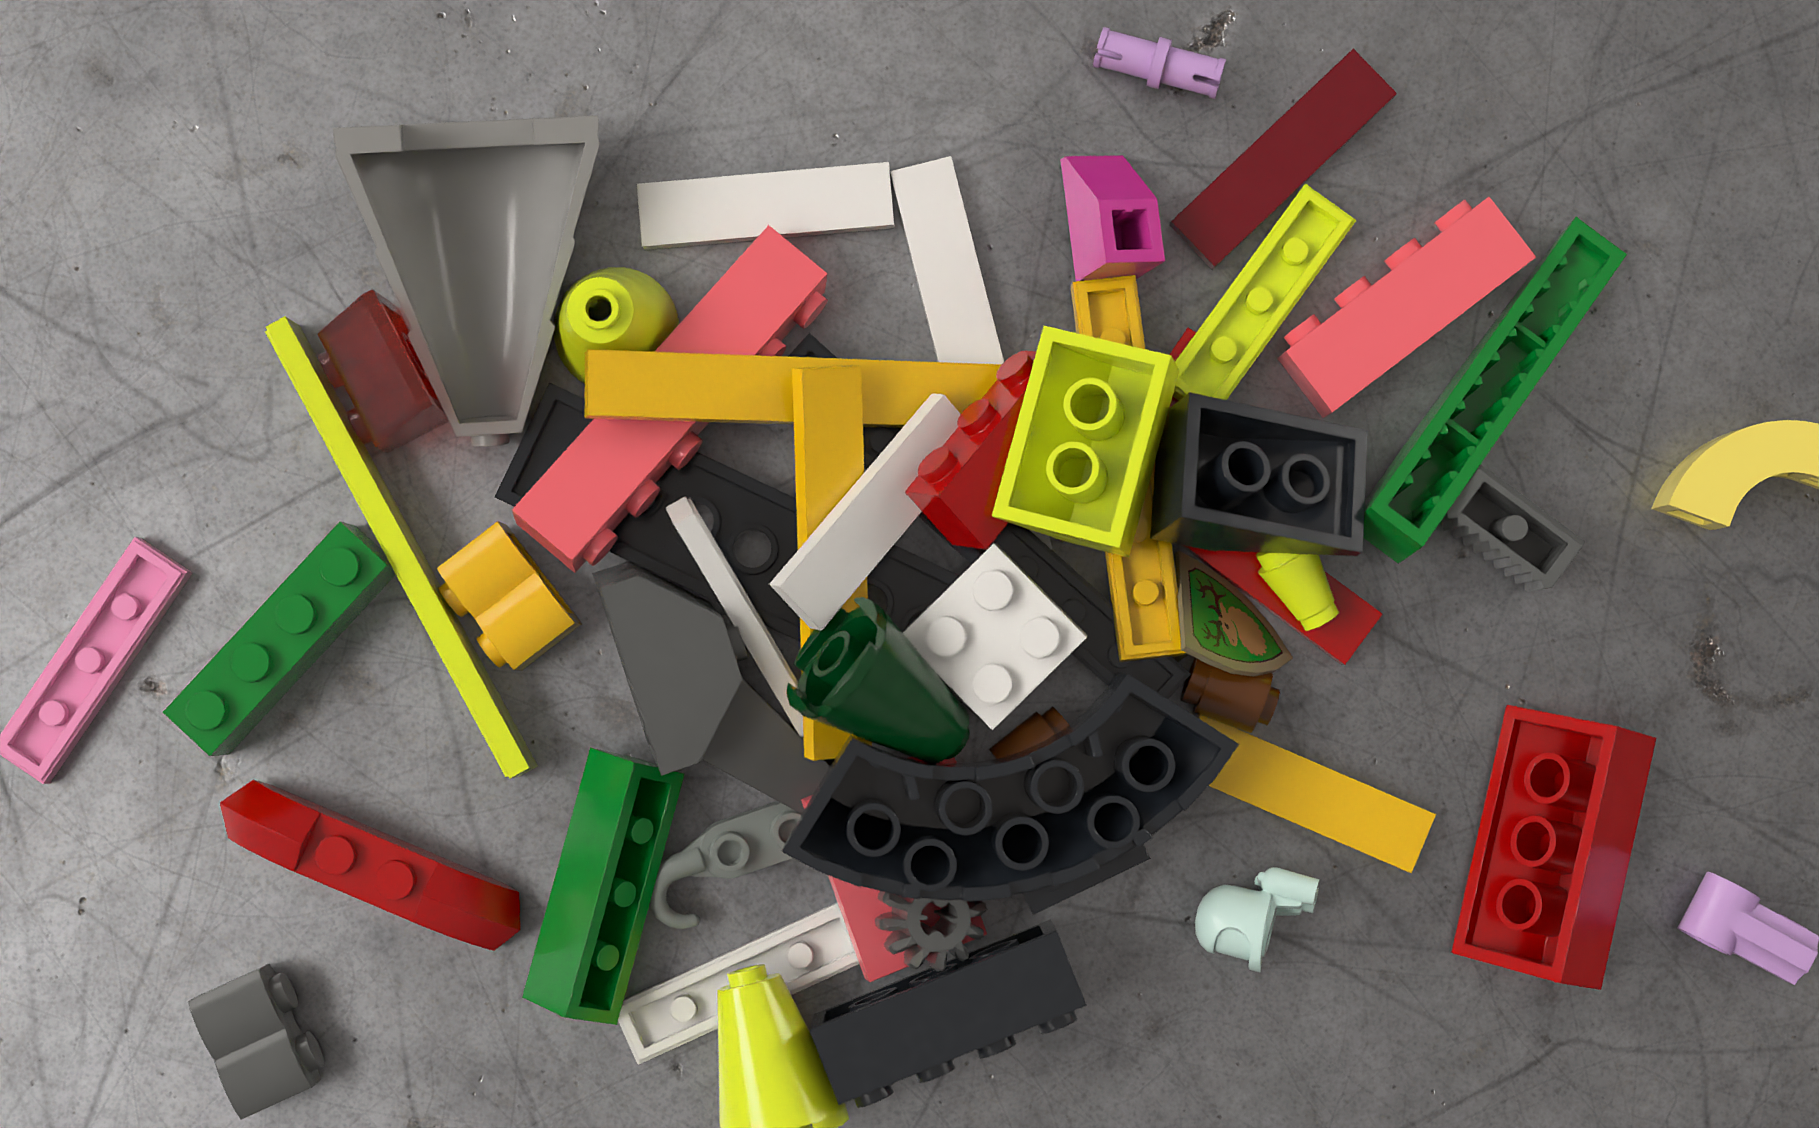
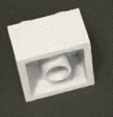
(994, 635)

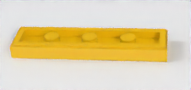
(1322, 799)

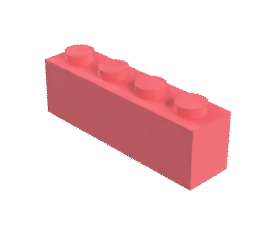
(1404, 307)

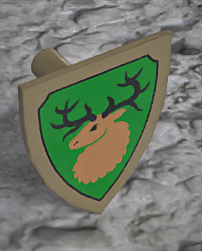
(1223, 624)

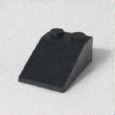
(1258, 480)

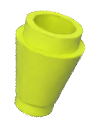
(1300, 585)

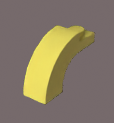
(1722, 471)

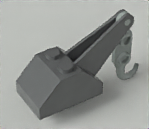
(699, 707)

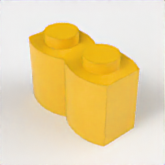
(507, 597)

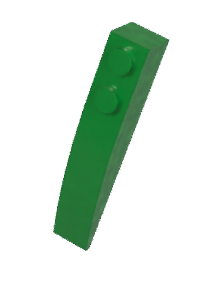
(1487, 392)

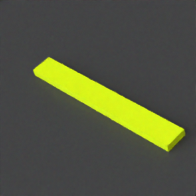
(400, 548)

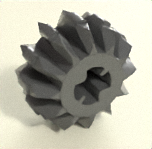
(929, 942)

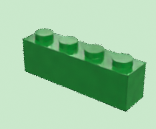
(281, 640)
(602, 887)

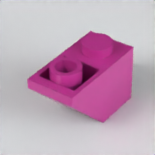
(1110, 218)

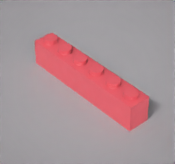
(618, 461)

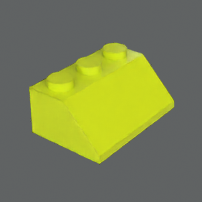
(1086, 440)

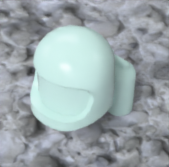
(1242, 919)

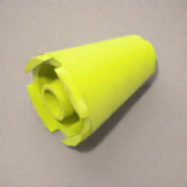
(638, 319)
(769, 1058)

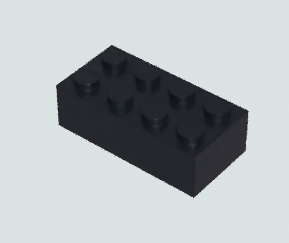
(944, 1014)

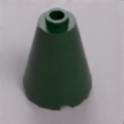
(877, 686)

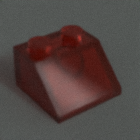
(381, 373)

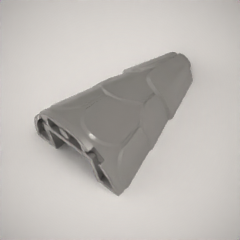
(475, 248)

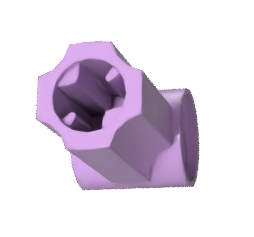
(1736, 923)

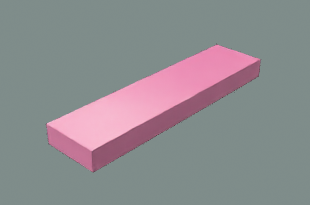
(92, 660)

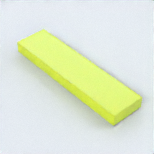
(1261, 296)

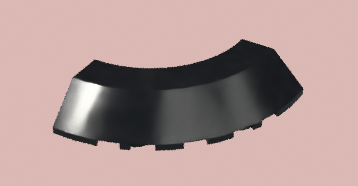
(1013, 818)

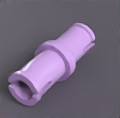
(1159, 62)

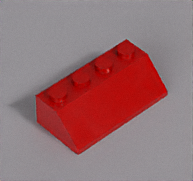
(1554, 846)

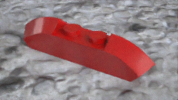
(371, 865)

